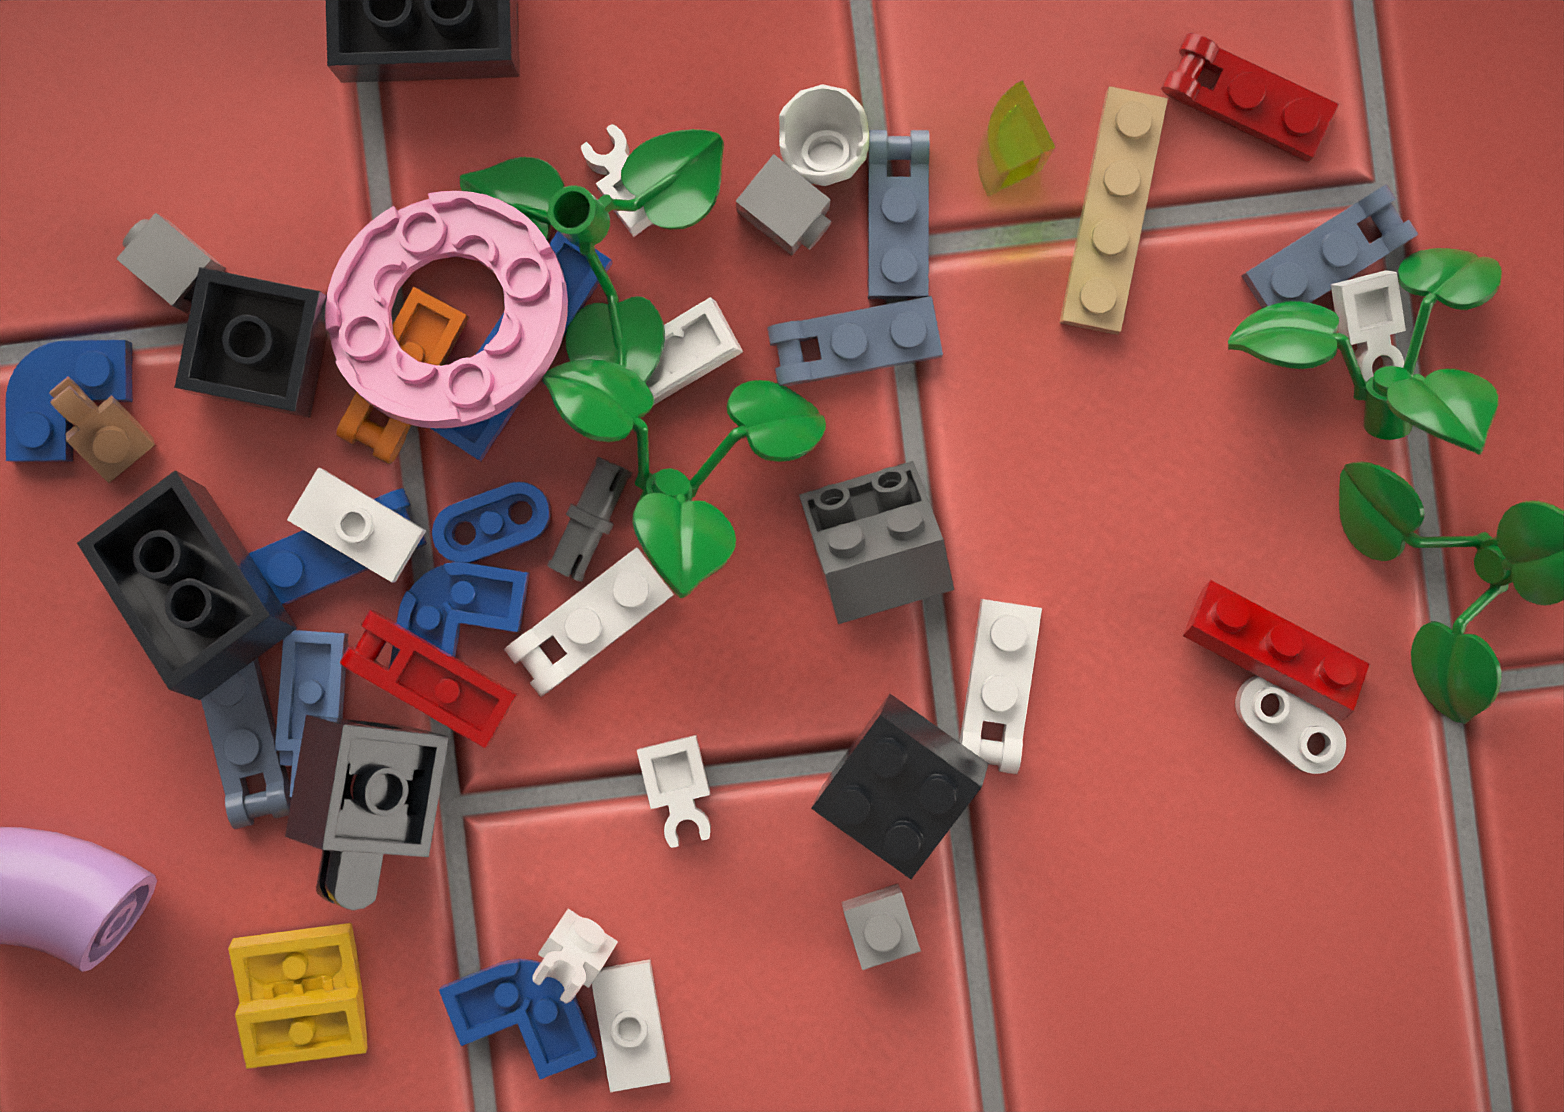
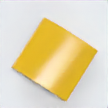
(298, 995)

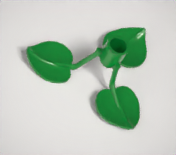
(675, 182)
(1445, 403)
(679, 535)
(1452, 667)

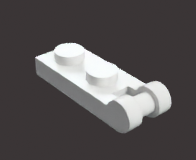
(591, 620)
(1000, 680)

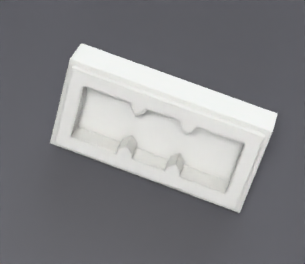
(692, 347)
(356, 525)
(630, 1026)

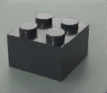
(253, 342)
(901, 786)

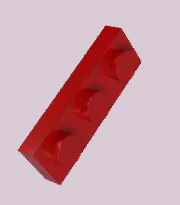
(1276, 650)

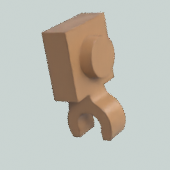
(103, 433)

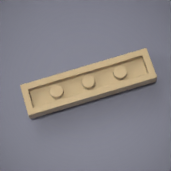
(1113, 210)

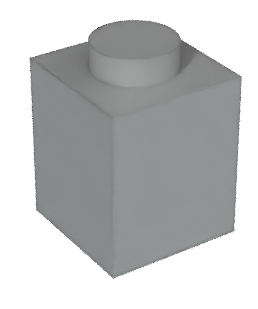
(785, 206)
(166, 260)
(880, 926)

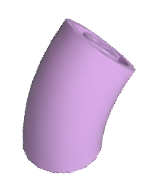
(68, 895)

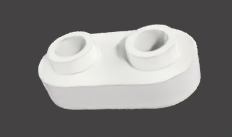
(1290, 726)

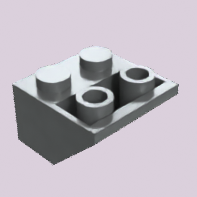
(877, 542)

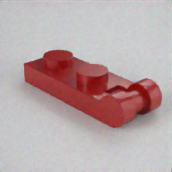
(1250, 98)
(430, 680)

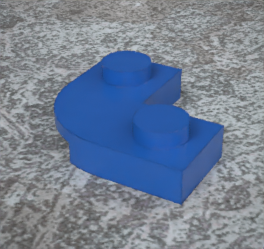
(32, 424)
(463, 595)
(508, 996)

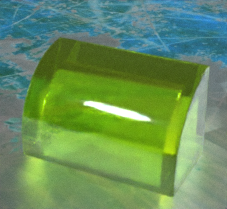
(1013, 142)

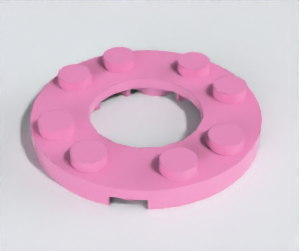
(404, 241)

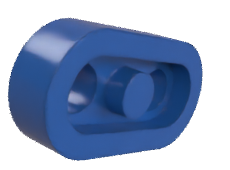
(492, 521)

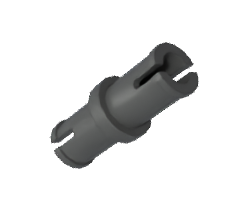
(589, 519)

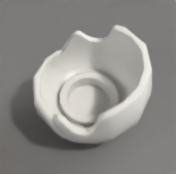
(823, 134)

